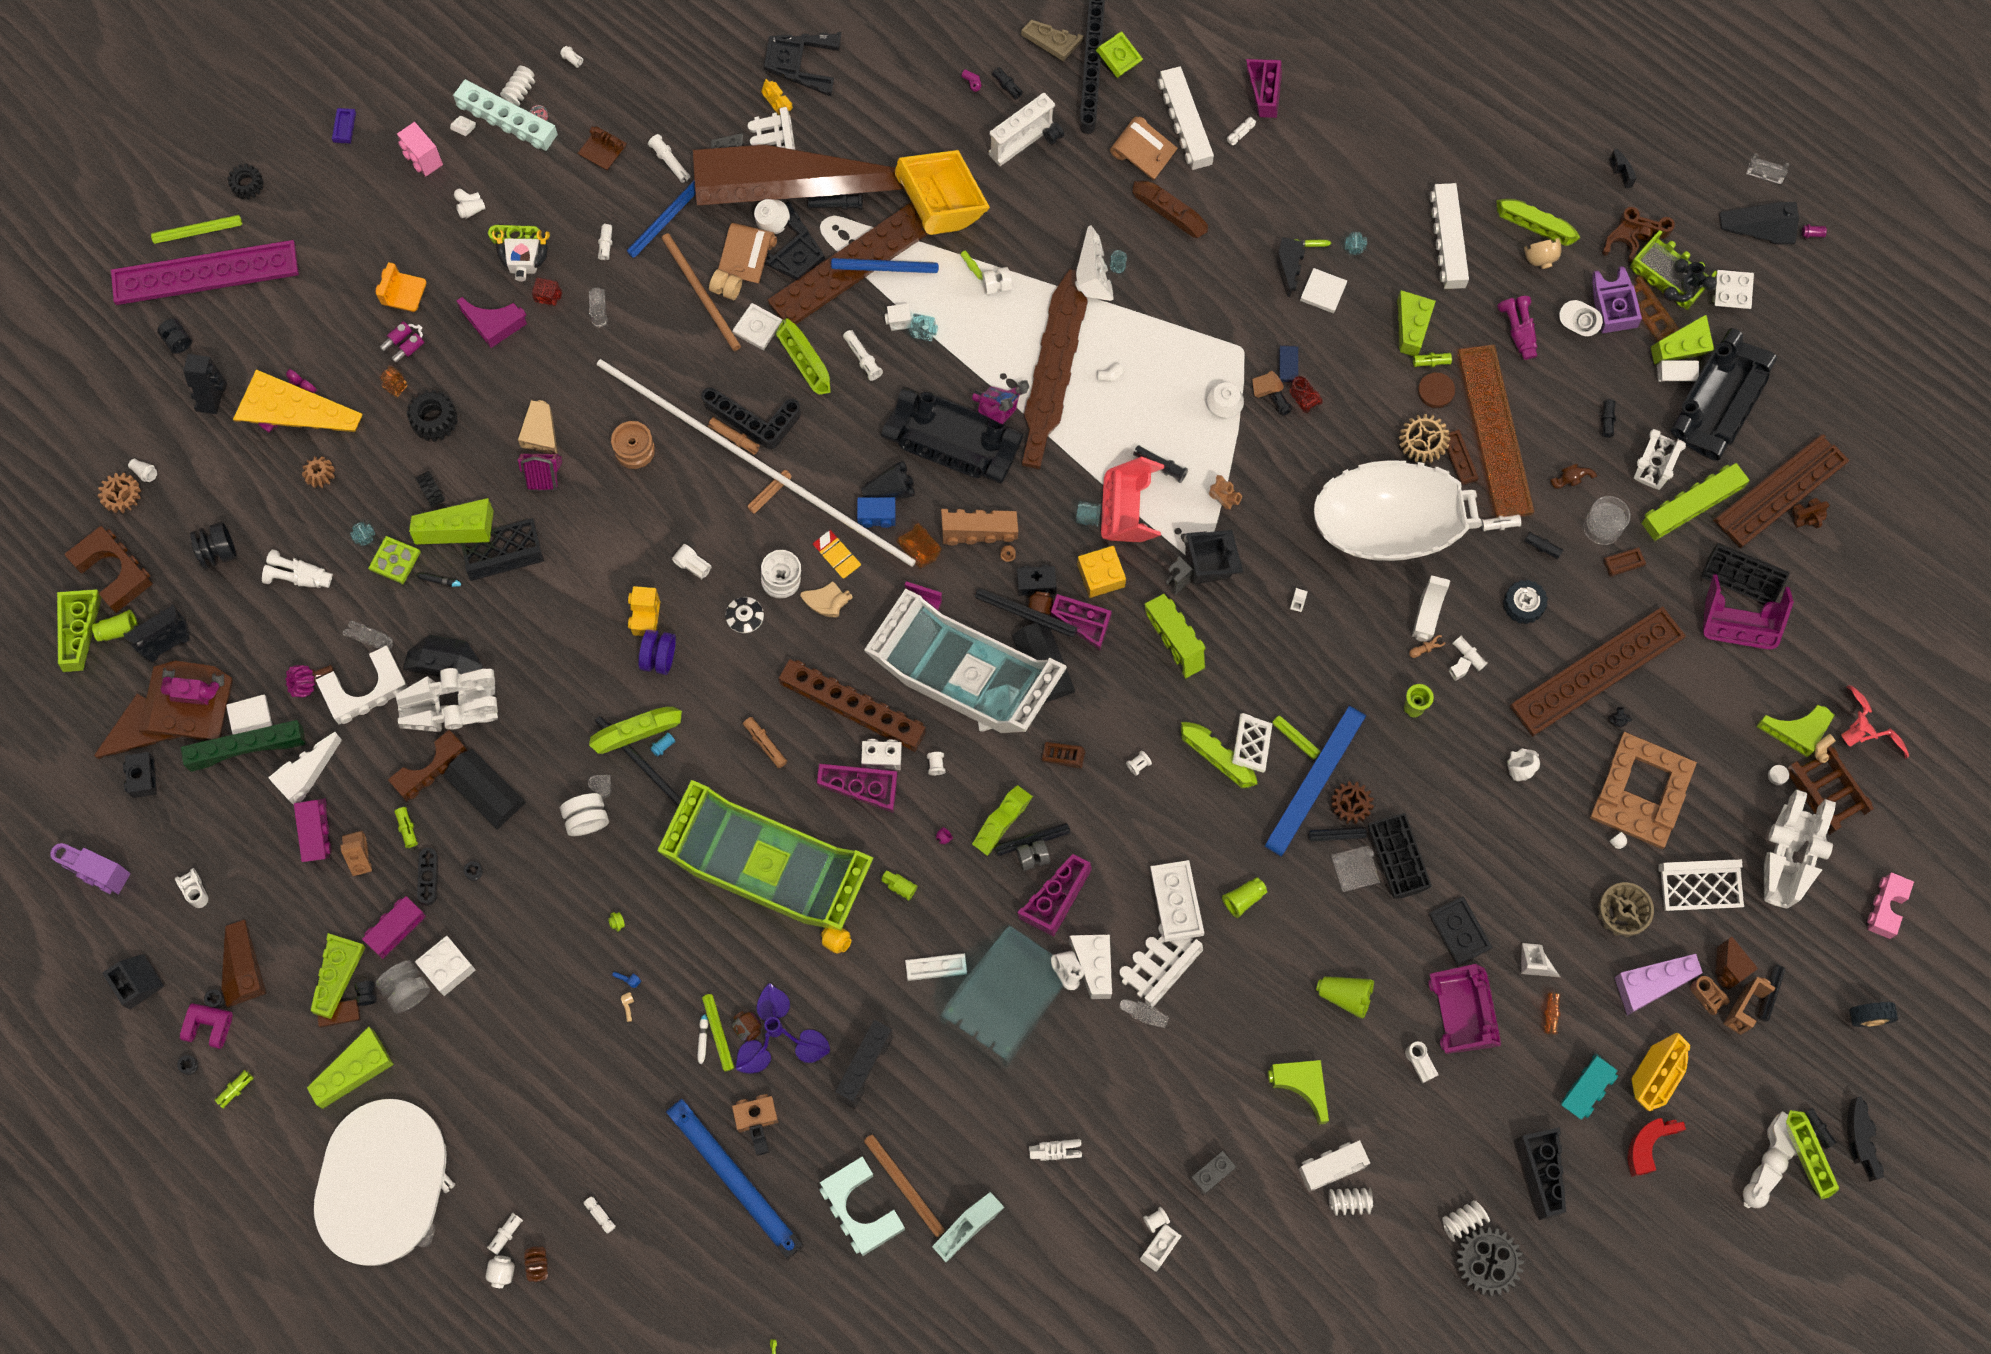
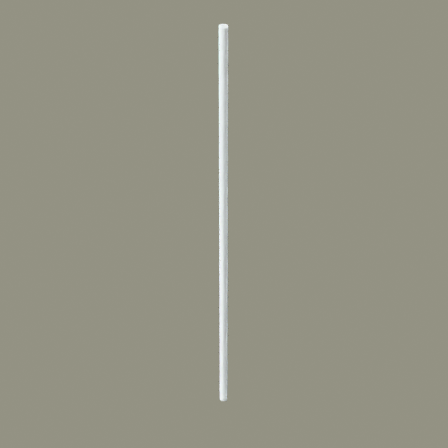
(757, 463)

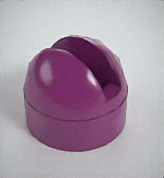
(944, 835)

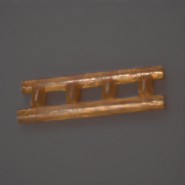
(1662, 313)

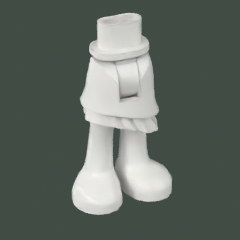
(303, 575)

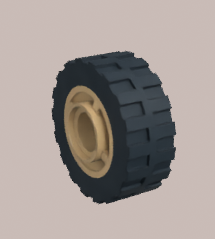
(1873, 1014)

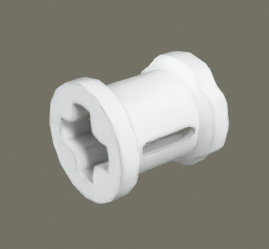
(1143, 761)
(936, 763)
(1156, 1219)

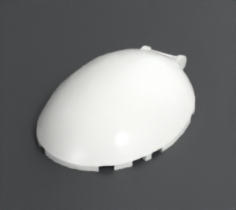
(1394, 511)

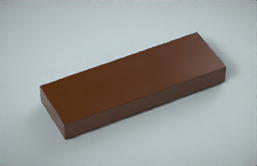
(1461, 459)

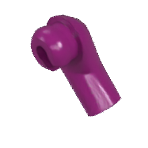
(974, 80)

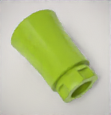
(114, 626)
(1418, 699)
(1244, 896)

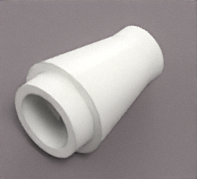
(469, 208)
(143, 470)

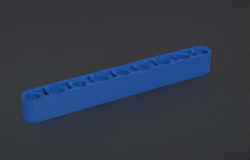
(1315, 781)

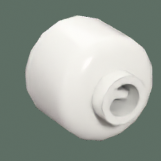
(500, 1271)

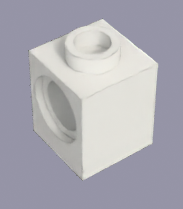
(898, 317)

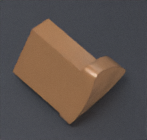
(1267, 384)

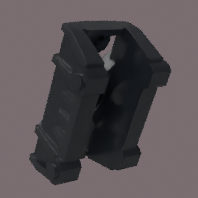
(159, 634)

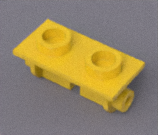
(773, 94)

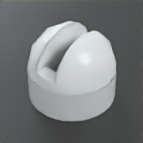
(1619, 841)

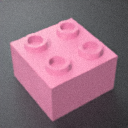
(419, 149)

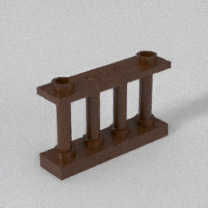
(1799, 777)

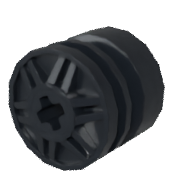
(210, 546)

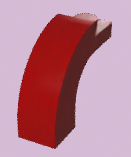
(1640, 1148)

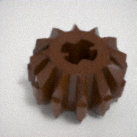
(536, 1264)

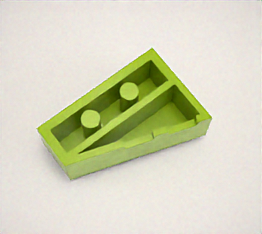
(1413, 319)
(1685, 343)

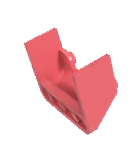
(1122, 501)

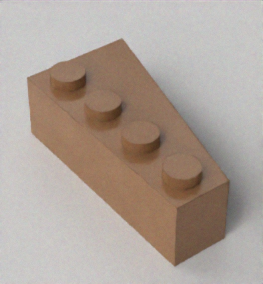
(978, 526)

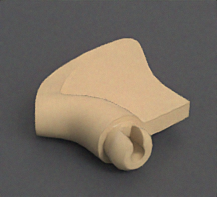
(826, 600)

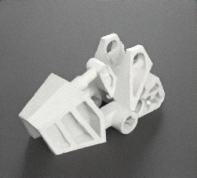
(421, 708)
(1783, 879)

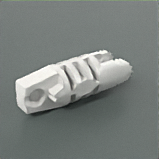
(1055, 1150)

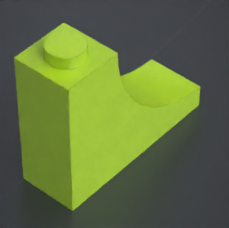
(1801, 733)
(1305, 1080)

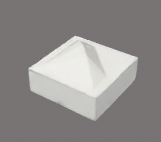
(463, 125)

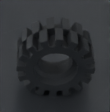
(248, 190)
(430, 489)

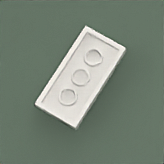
(1177, 901)

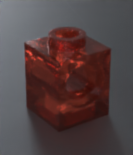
(546, 292)

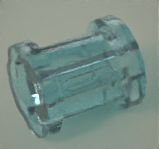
(1115, 266)

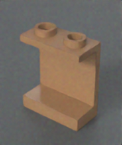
(1737, 1019)

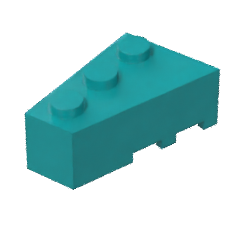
(1589, 1087)

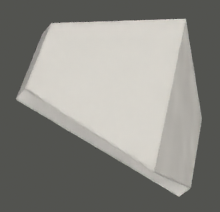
(1535, 961)

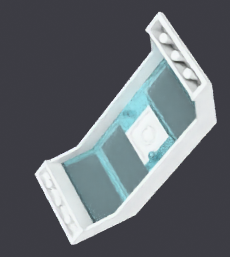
(962, 666)

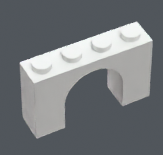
(347, 707)

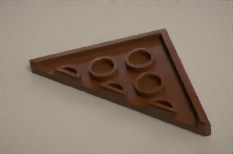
(126, 732)

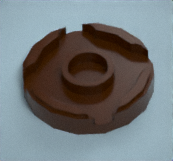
(1436, 390)

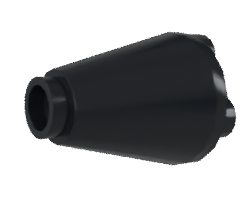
(890, 483)

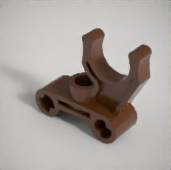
(1637, 227)

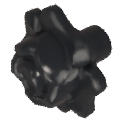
(1619, 718)

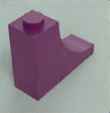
(493, 324)

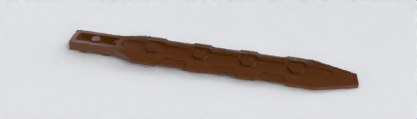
(1054, 366)

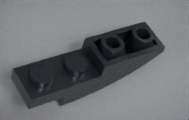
(1859, 1131)

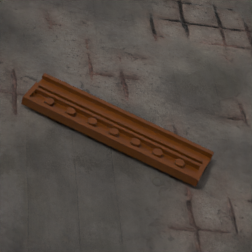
(1781, 490)

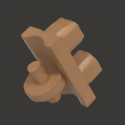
(1224, 492)

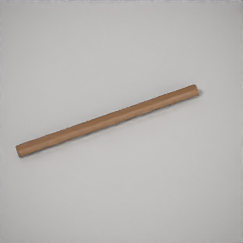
(699, 289)

